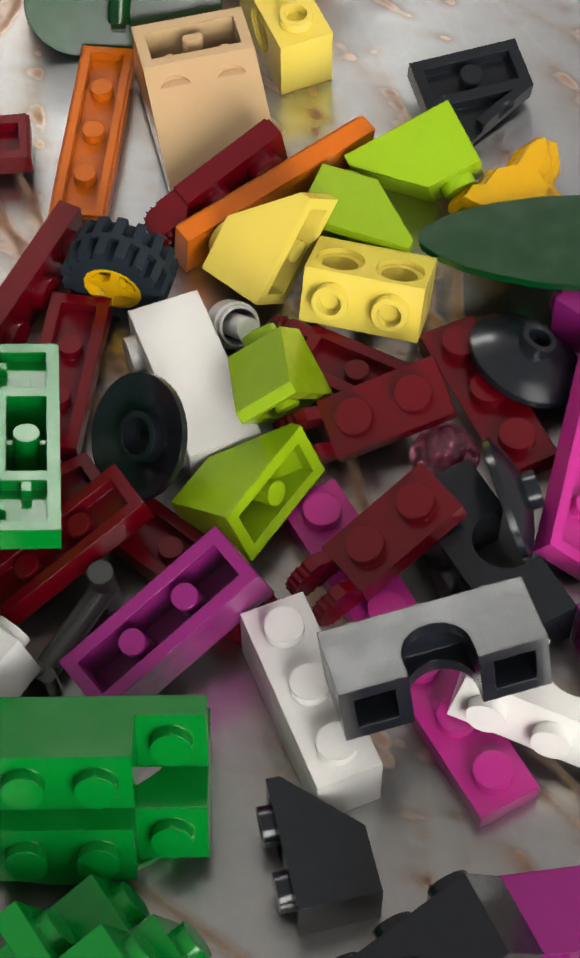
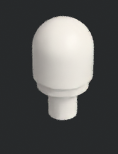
(235, 320)

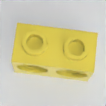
(367, 289)

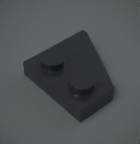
(478, 82)

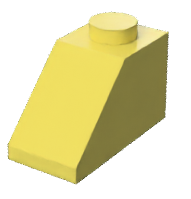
(268, 245)

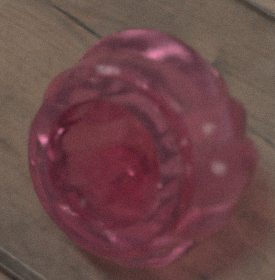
(443, 448)

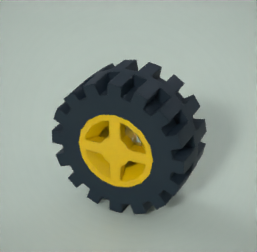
(119, 264)

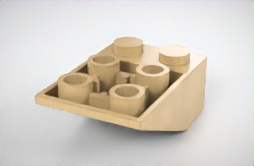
(198, 86)

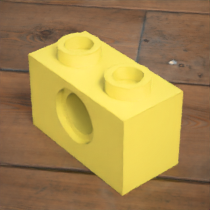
(291, 41)

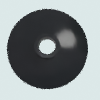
(523, 359)
(141, 431)
(517, 494)

